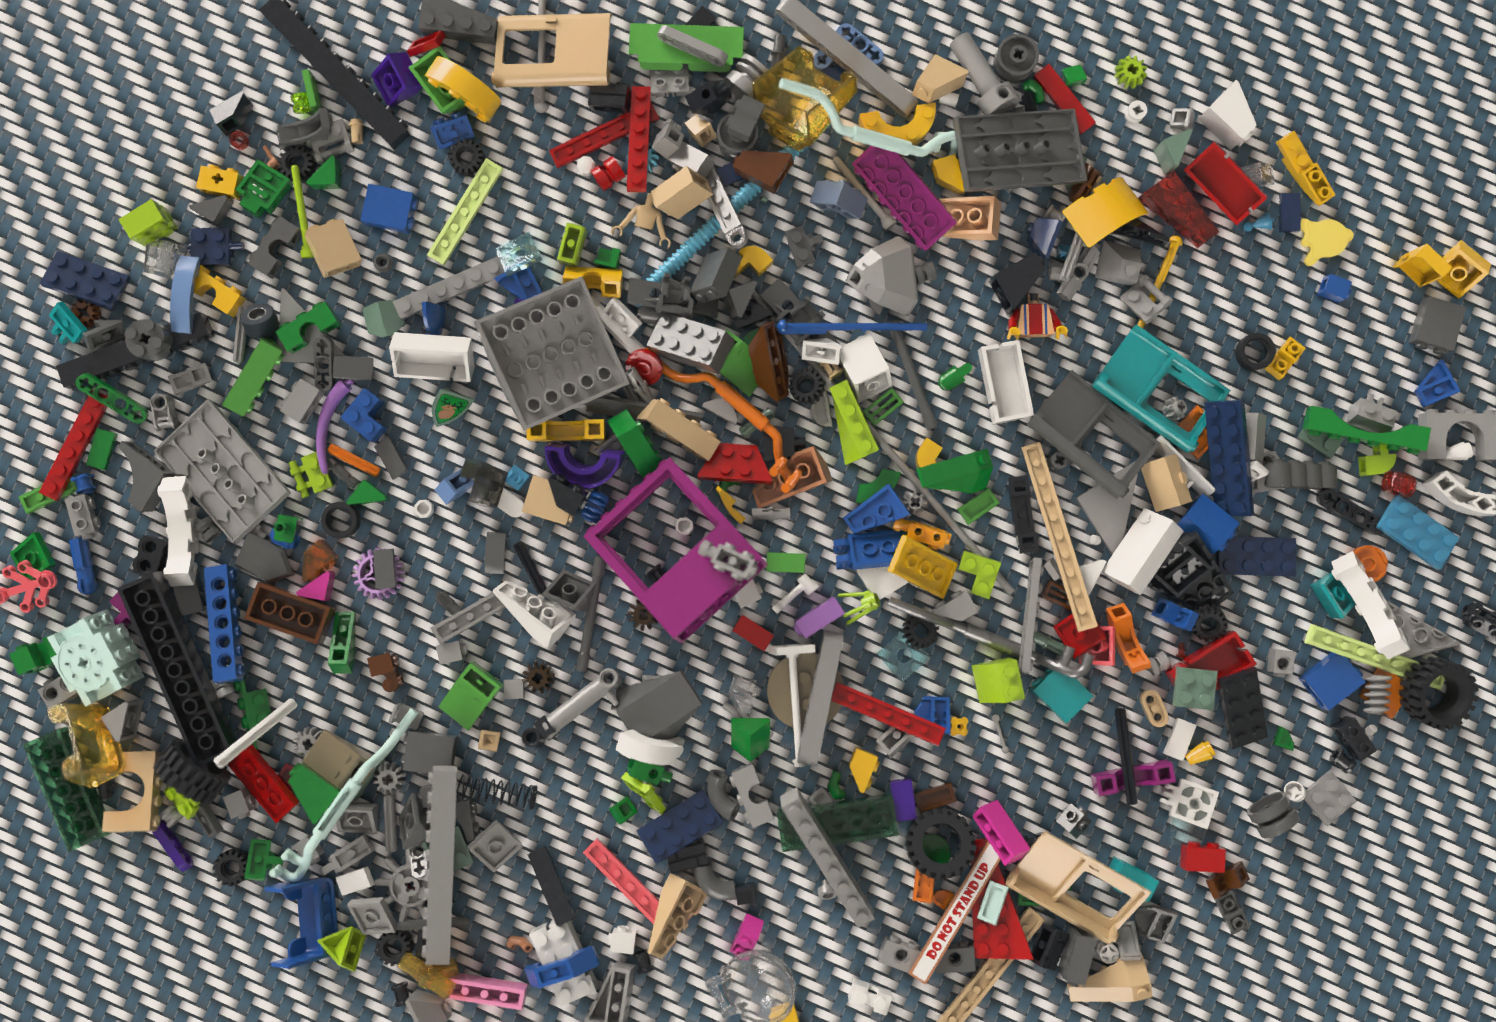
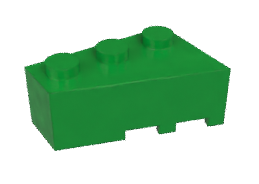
(634, 442)

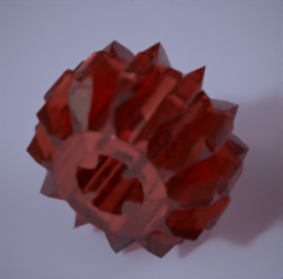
(1398, 484)

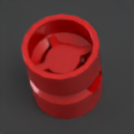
(608, 173)

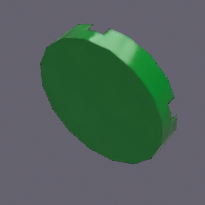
(936, 848)

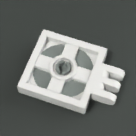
(1191, 802)

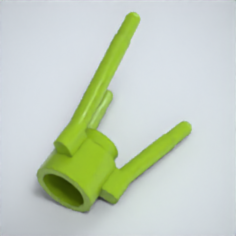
(869, 603)

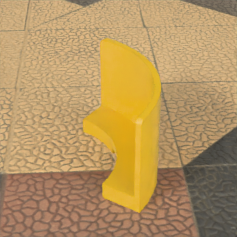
(1104, 211)

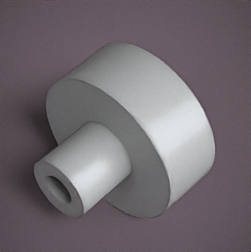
(826, 891)

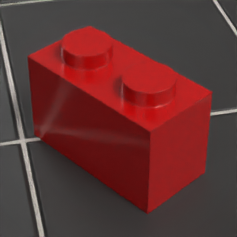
(1203, 857)

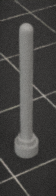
(886, 220)

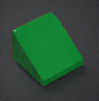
(1074, 75)
(623, 810)

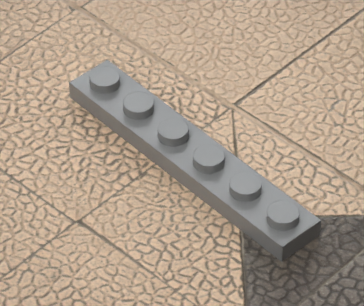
(449, 287)
(1031, 608)

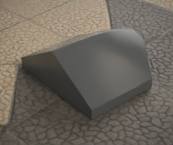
(1154, 922)

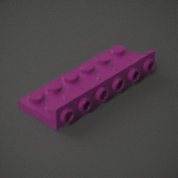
(904, 195)

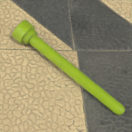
(306, 251)

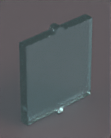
(1182, 832)

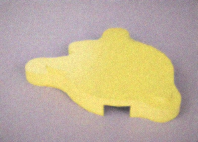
(1324, 239)

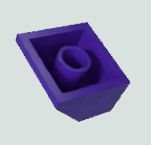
(396, 79)

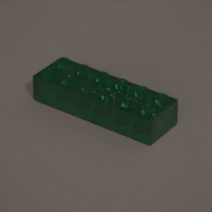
(73, 805)
(845, 821)

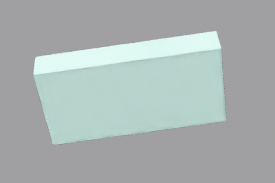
(993, 902)

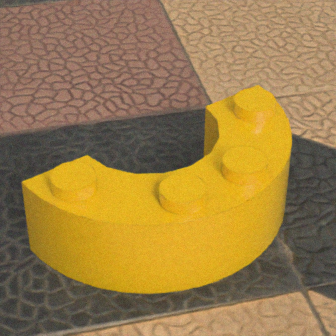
(464, 85)
(914, 131)

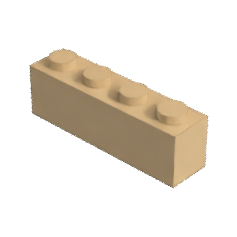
(680, 429)

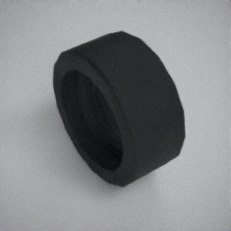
(1267, 343)
(325, 520)

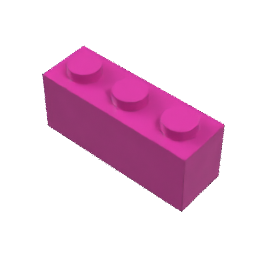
(1001, 832)

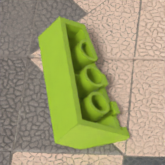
(853, 427)

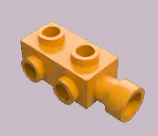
(926, 535)

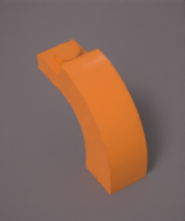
(1126, 639)

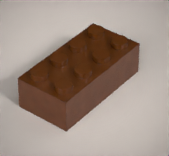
(290, 613)

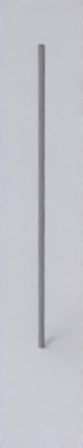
(898, 461)

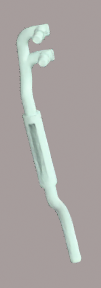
(868, 136)
(339, 806)

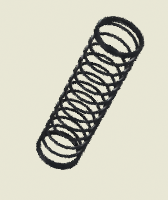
(532, 798)

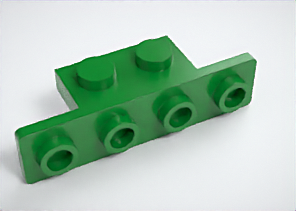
(253, 705)

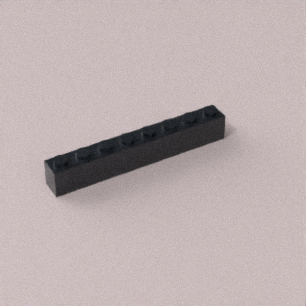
(117, 357)

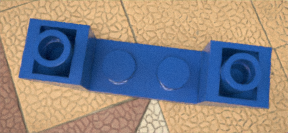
(563, 969)

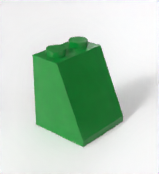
(312, 791)

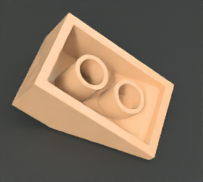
(976, 217)

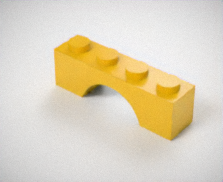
(568, 431)

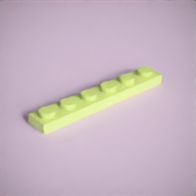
(465, 212)

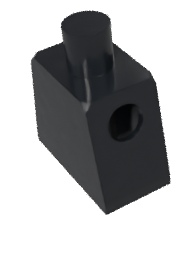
(710, 96)
(789, 443)

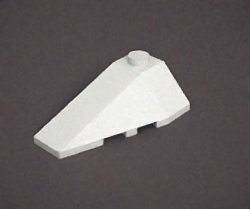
(539, 617)

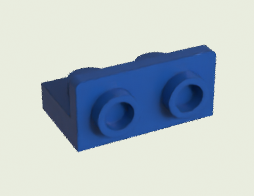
(451, 130)

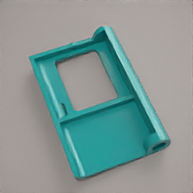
(1137, 371)

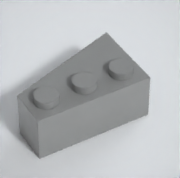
(615, 995)

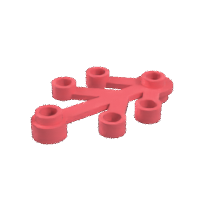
(45, 580)

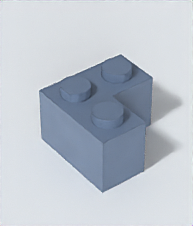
(839, 198)

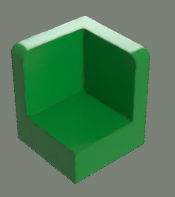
(608, 258)

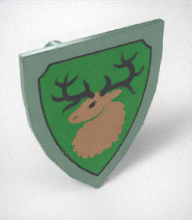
(449, 406)

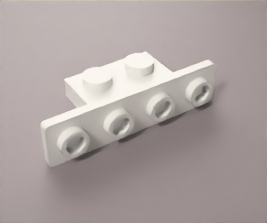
(620, 323)
(1194, 478)

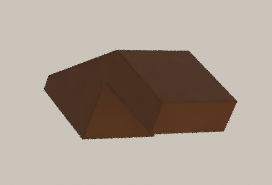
(1234, 877)

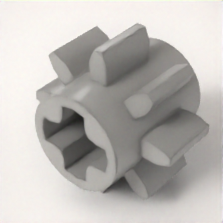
(1174, 408)
(920, 502)

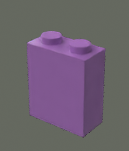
(818, 617)

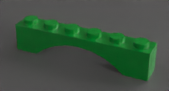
(1325, 421)

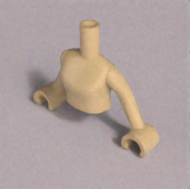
(645, 218)

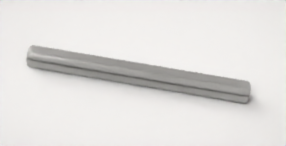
(1073, 253)

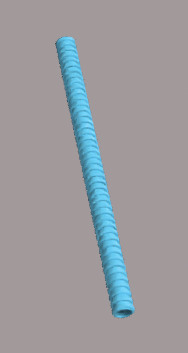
(709, 229)

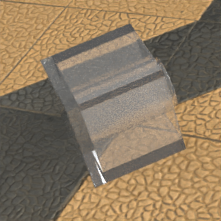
(162, 257)

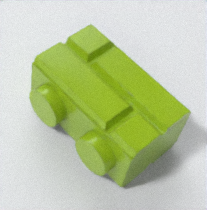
(572, 245)

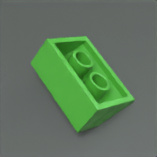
(440, 96)

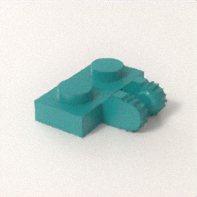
(66, 322)

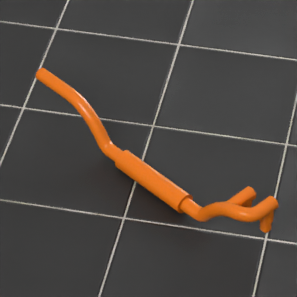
(747, 410)

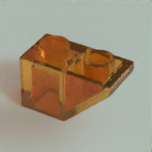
(317, 559)

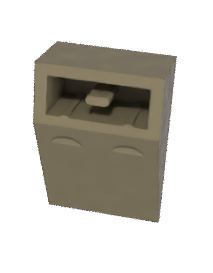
(336, 759)

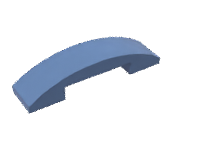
(182, 294)

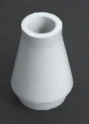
(1460, 451)

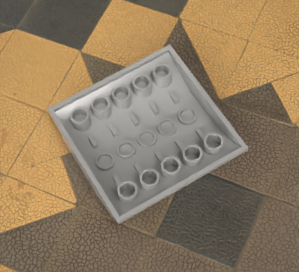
(551, 353)

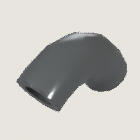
(718, 795)
(712, 885)

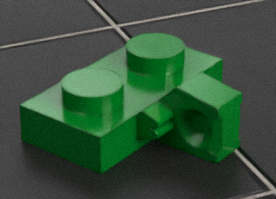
(260, 860)

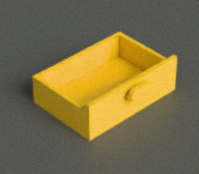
(1423, 265)

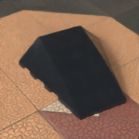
(1191, 575)

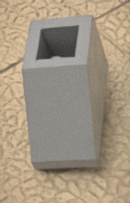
(957, 608)

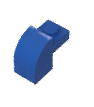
(1175, 615)

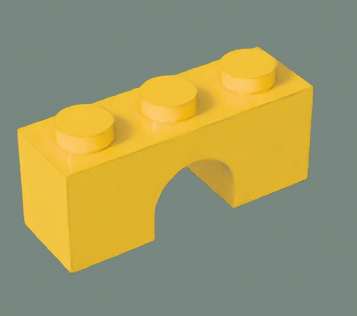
(607, 280)
(226, 298)

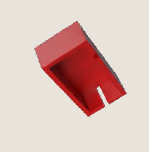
(1225, 183)
(1218, 656)

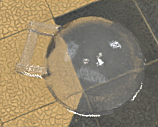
(756, 986)

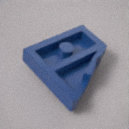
(521, 284)
(1436, 385)

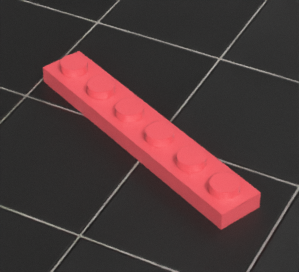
(622, 878)

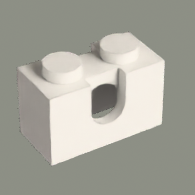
(860, 995)

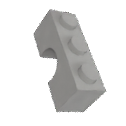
(756, 811)

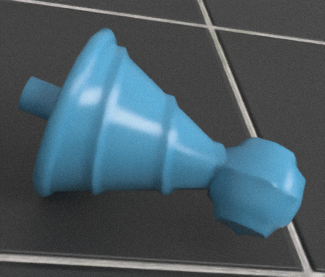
(1262, 222)

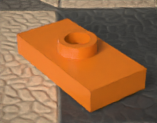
(923, 888)

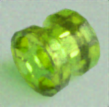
(300, 102)

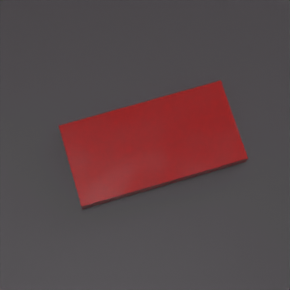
(263, 783)

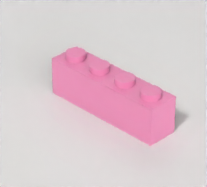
(489, 991)

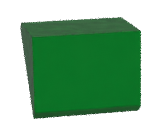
(750, 736)

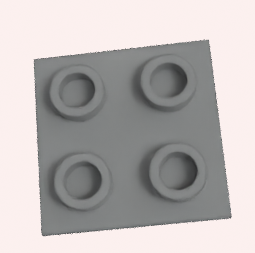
(670, 82)

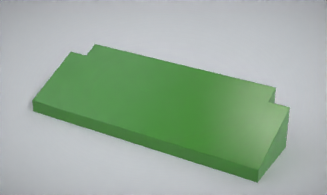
(657, 55)

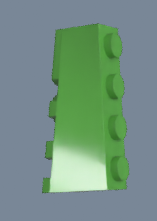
(253, 376)

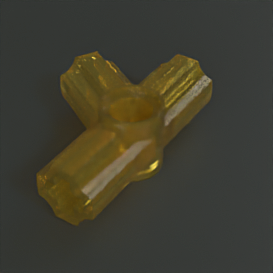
(438, 974)

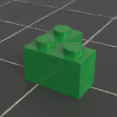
(33, 657)

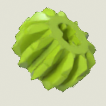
(1134, 67)

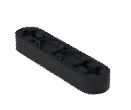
(1351, 512)

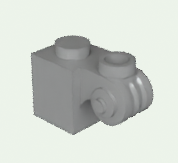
(668, 139)

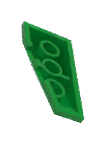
(963, 473)

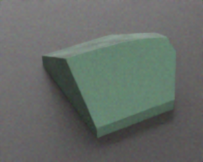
(382, 318)

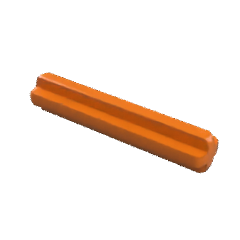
(354, 460)

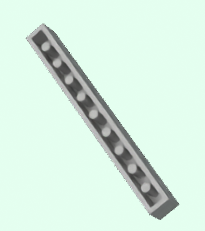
(440, 865)

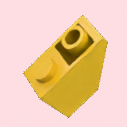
(948, 174)
(862, 765)

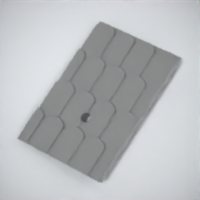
(222, 471)

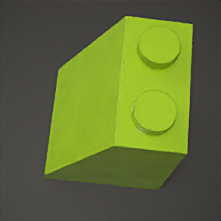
(998, 681)

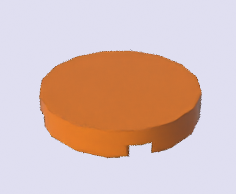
(1373, 561)

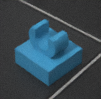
(517, 477)

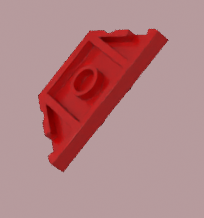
(736, 464)

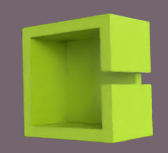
(148, 223)

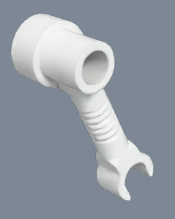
(805, 585)

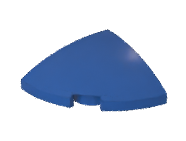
(433, 318)

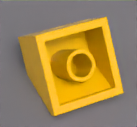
(1466, 270)

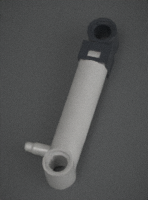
(549, 725)

